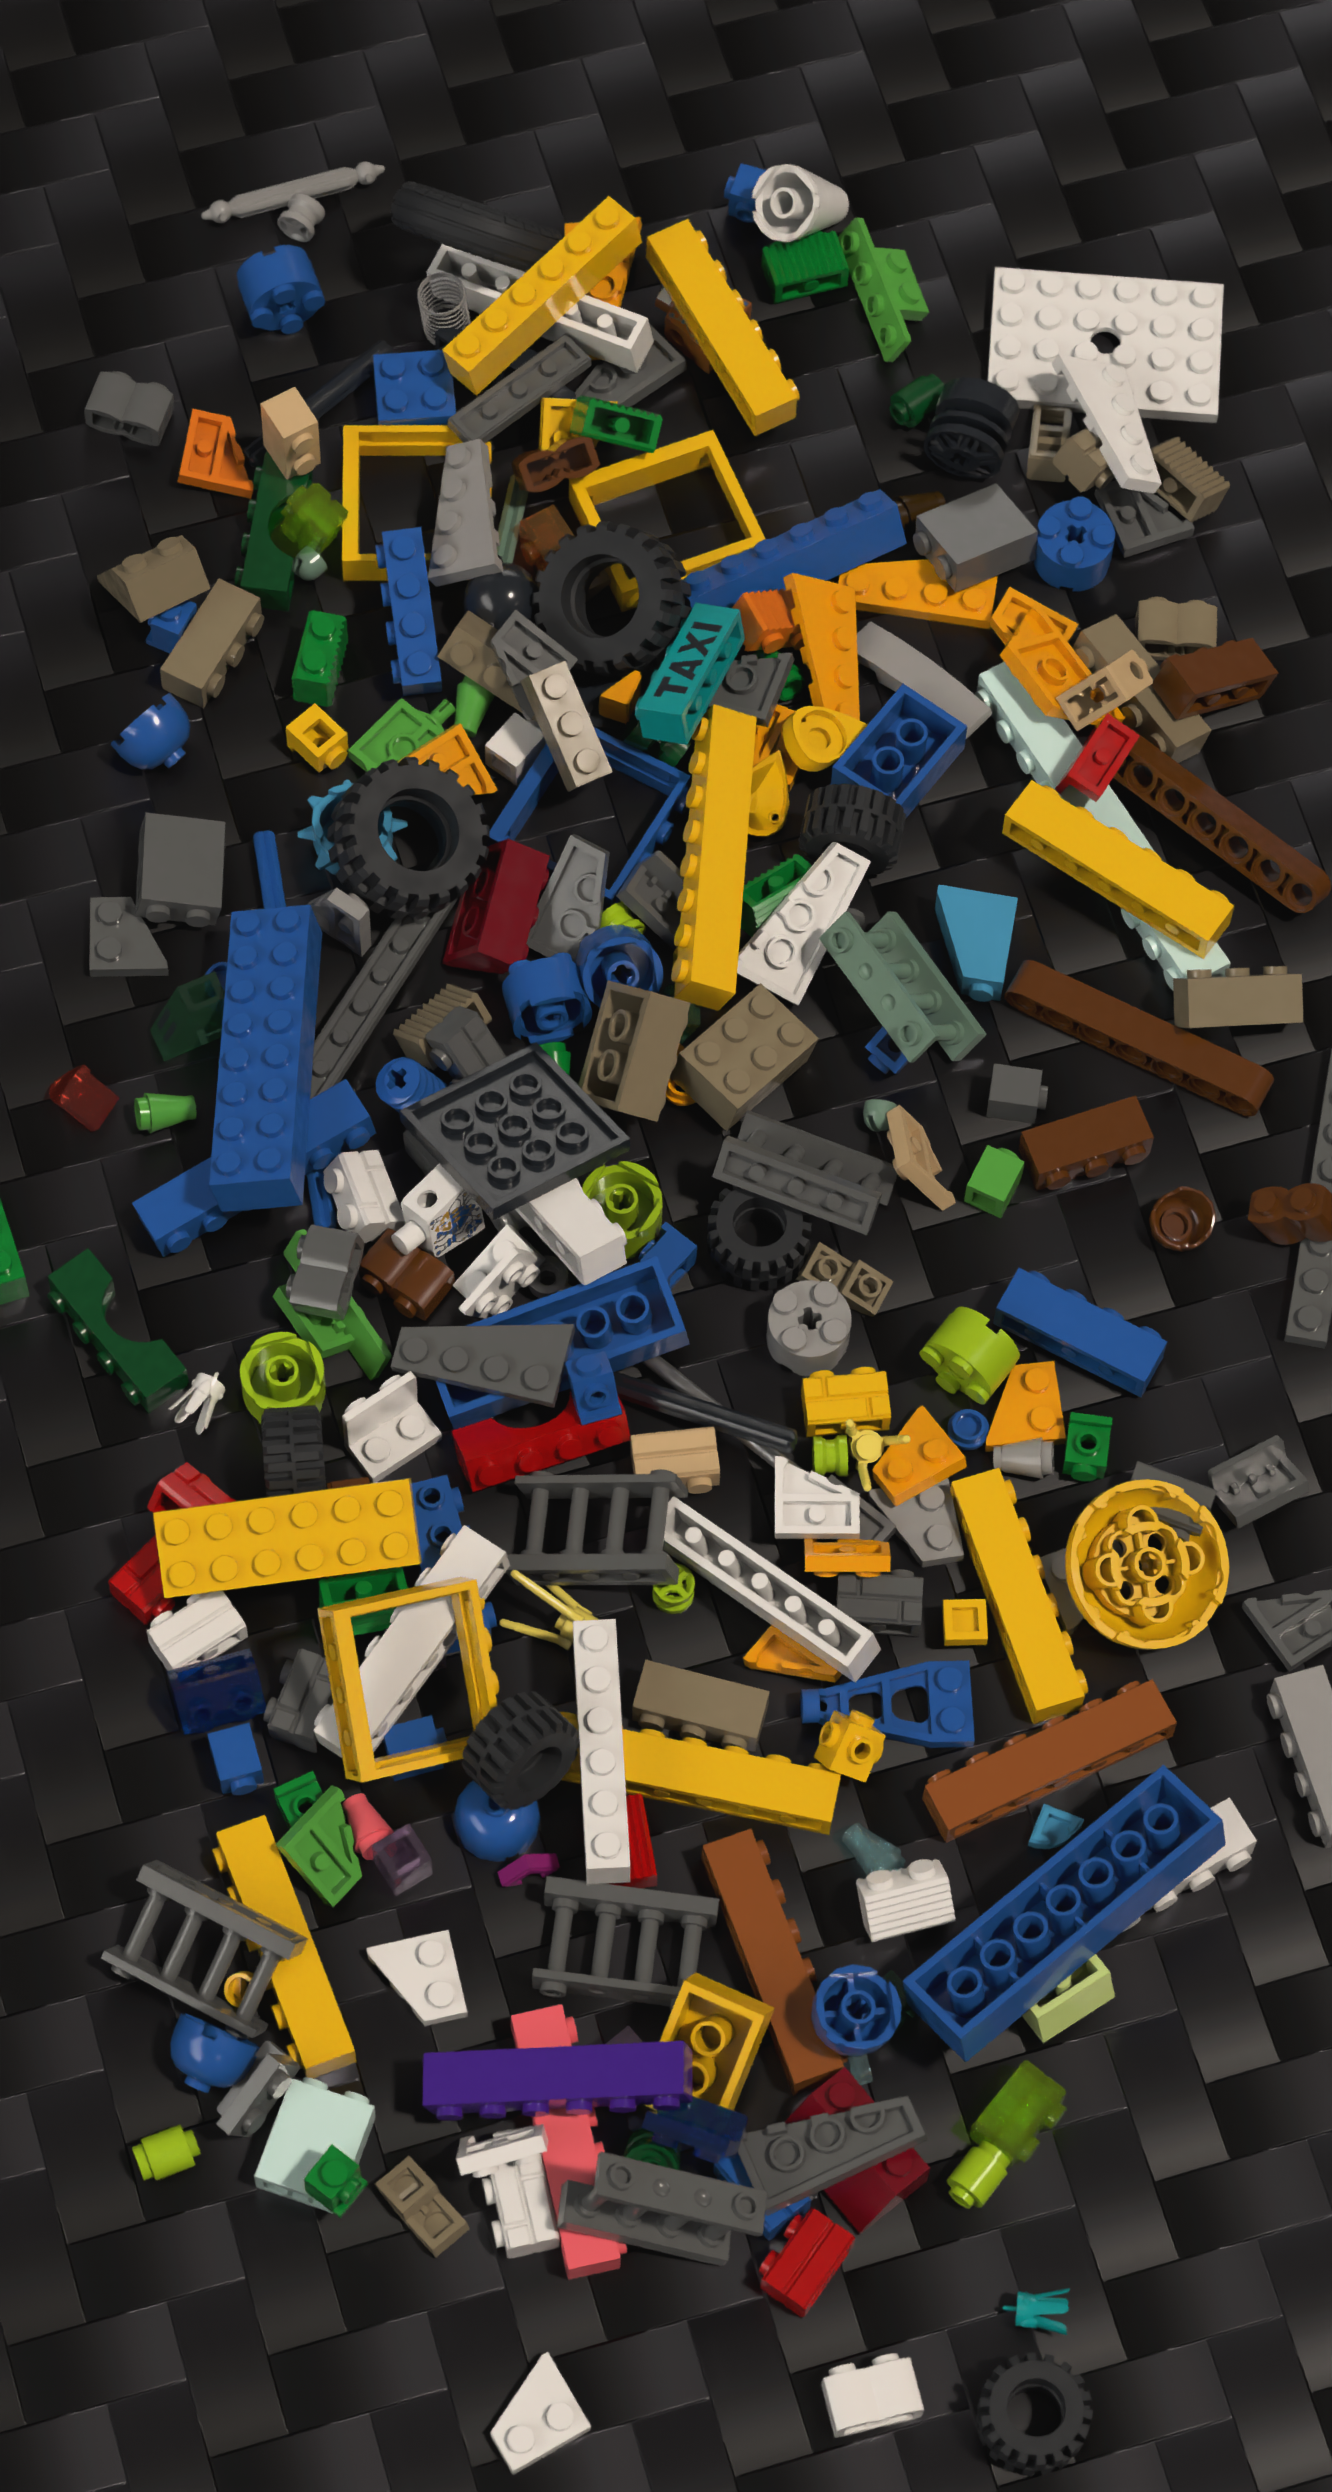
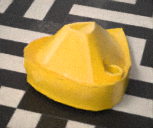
(820, 737)
(768, 797)

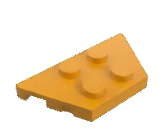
(1047, 664)

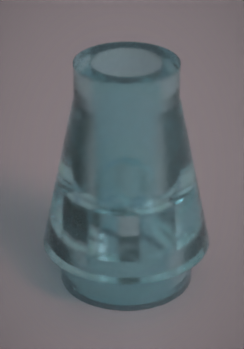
(871, 1850)

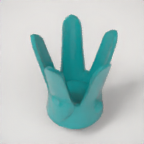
(1032, 2305)

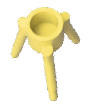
(867, 1447)
(569, 1610)

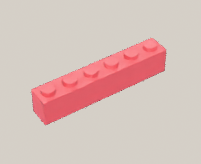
(570, 2146)

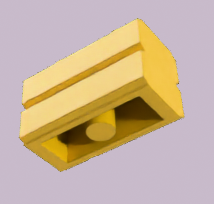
(834, 1399)

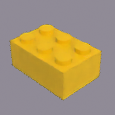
(723, 2034)

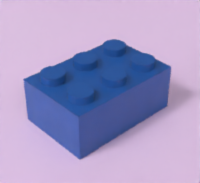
(903, 749)

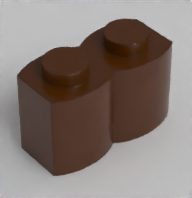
(566, 458)
(1292, 1214)
(412, 1280)

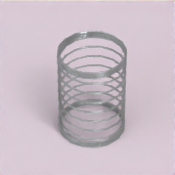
(424, 310)

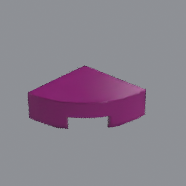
(528, 1864)

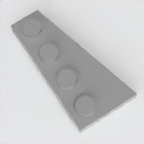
(464, 526)

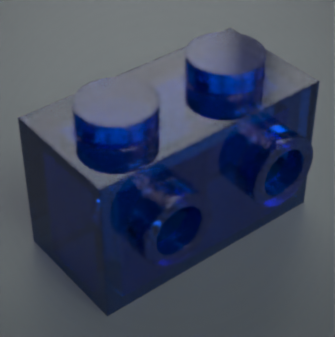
(217, 1691)

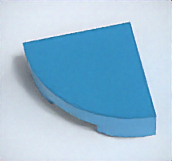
(1054, 1828)

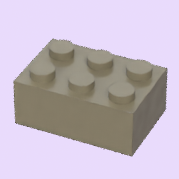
(633, 1050)
(743, 1057)

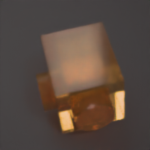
(540, 534)

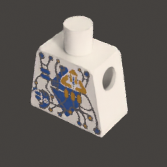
(437, 1215)

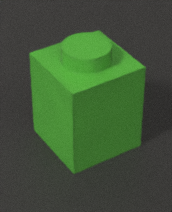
(994, 1180)

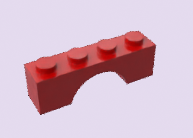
(498, 1453)

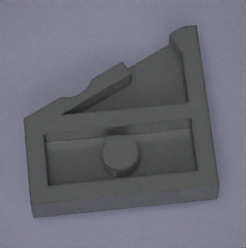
(1140, 519)

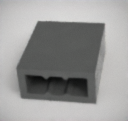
(975, 537)
(180, 869)

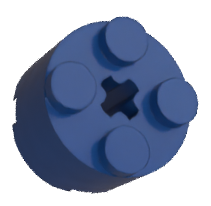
(280, 289)
(1074, 545)
(612, 947)
(546, 998)

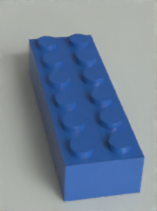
(621, 1313)

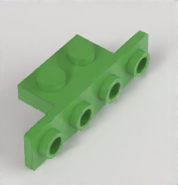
(884, 287)
(335, 1335)

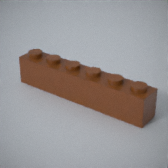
(1048, 1760)
(770, 1955)

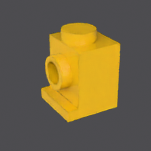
(316, 729)

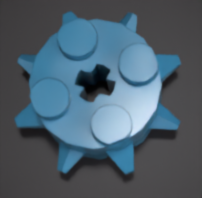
(322, 820)

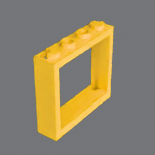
(381, 441)
(652, 469)
(347, 1686)

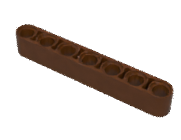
(1230, 824)
(1139, 1038)

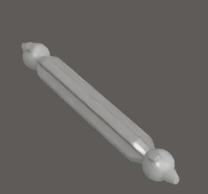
(279, 195)

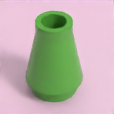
(471, 705)
(162, 1111)

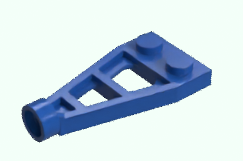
(947, 1695)

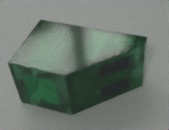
(190, 1017)

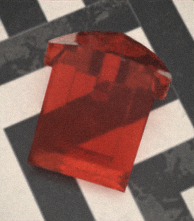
(83, 1097)

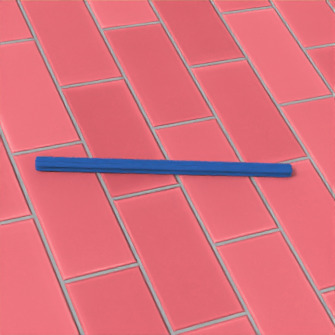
(273, 897)

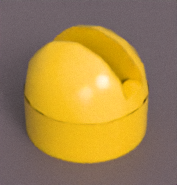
(236, 1987)

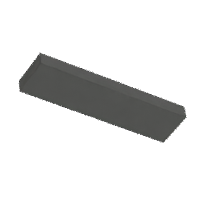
(520, 391)

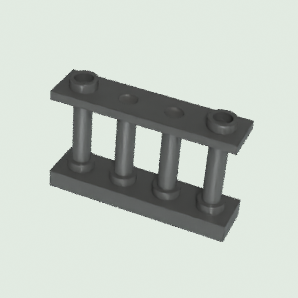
(806, 1172)
(612, 1565)
(609, 1904)
(238, 1925)
(661, 2209)

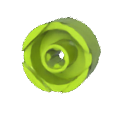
(631, 1188)
(970, 1355)
(279, 1357)

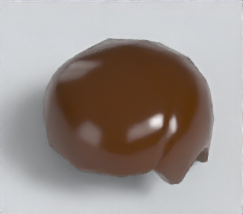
(1182, 1219)

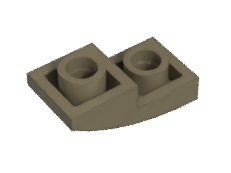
(857, 1282)

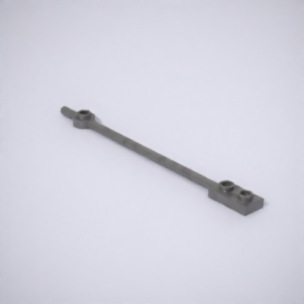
(872, 1523)

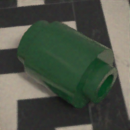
(916, 400)

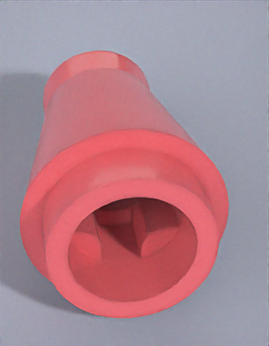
(365, 1823)

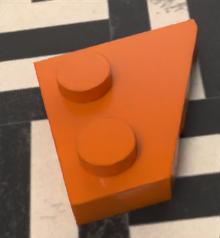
(213, 456)

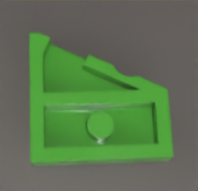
(323, 1848)

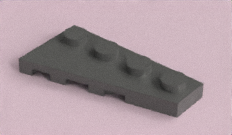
(495, 1359)
(821, 2151)

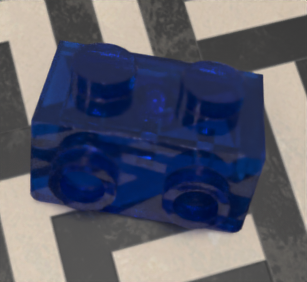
(701, 2124)

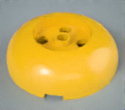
(1193, 1568)

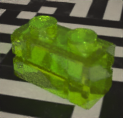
(313, 517)
(1020, 2112)

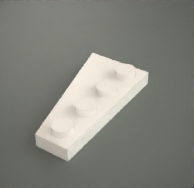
(1113, 418)
(788, 944)

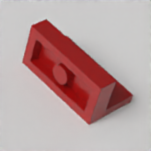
(1099, 758)

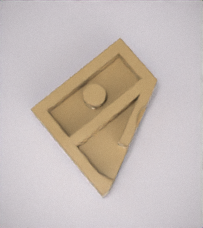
(915, 1157)

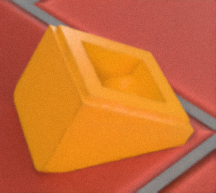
(621, 698)

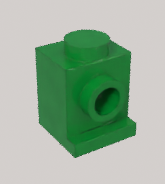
(1088, 1431)
(297, 1795)
(335, 2181)

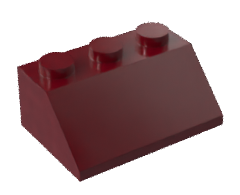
(498, 910)
(873, 2191)

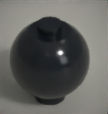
(499, 594)

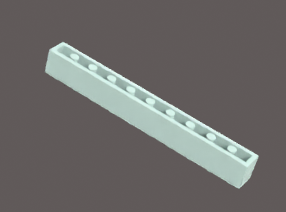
(1046, 750)

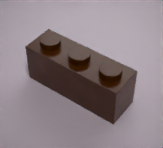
(1214, 678)
(1086, 1143)

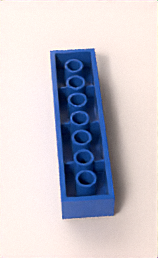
(266, 1059)
(1064, 1913)

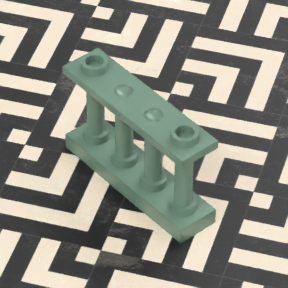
(902, 986)

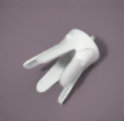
(203, 1389)

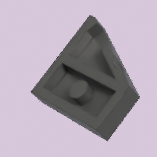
(525, 651)
(122, 941)
(1294, 1624)

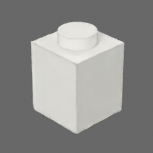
(514, 748)

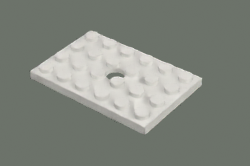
(1163, 327)

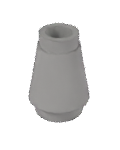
(1026, 1458)

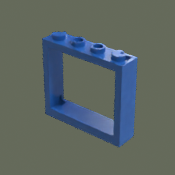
(622, 758)

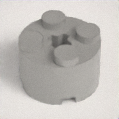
(811, 1305)

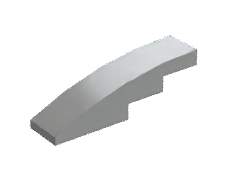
(900, 663)

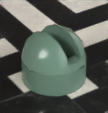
(309, 564)
(875, 1114)

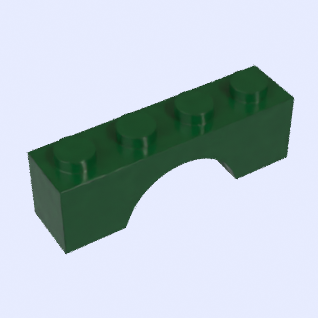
(267, 569)
(147, 1368)

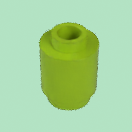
(166, 2153)
(978, 2175)

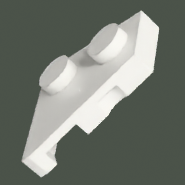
(812, 1506)
(424, 1975)
(510, 2145)
(538, 2418)

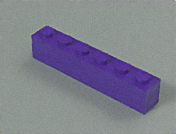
(557, 2079)

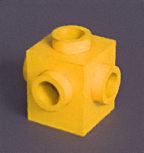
(850, 1744)

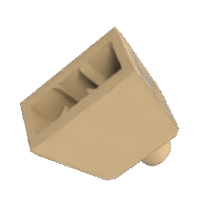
(1118, 682)

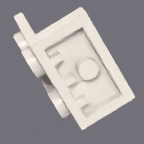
(498, 1274)
(388, 1428)

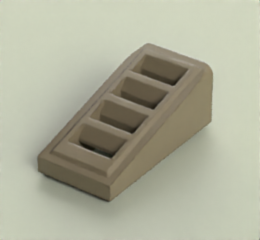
(1040, 461)

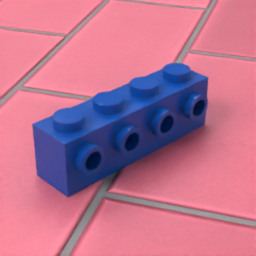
(411, 610)
(1080, 1331)
(437, 1519)

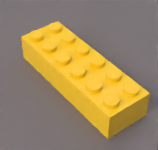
(287, 1537)

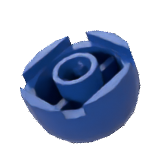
(155, 736)
(491, 1830)
(855, 2011)
(210, 2054)

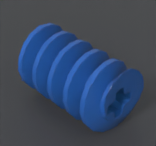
(405, 1083)

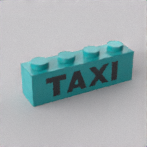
(690, 673)

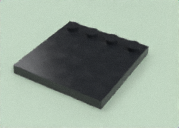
(514, 1130)

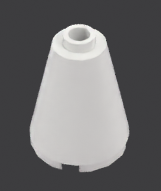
(796, 203)

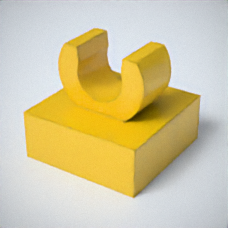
(965, 1622)

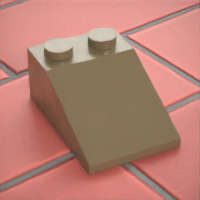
(157, 578)

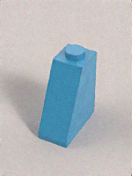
(977, 938)

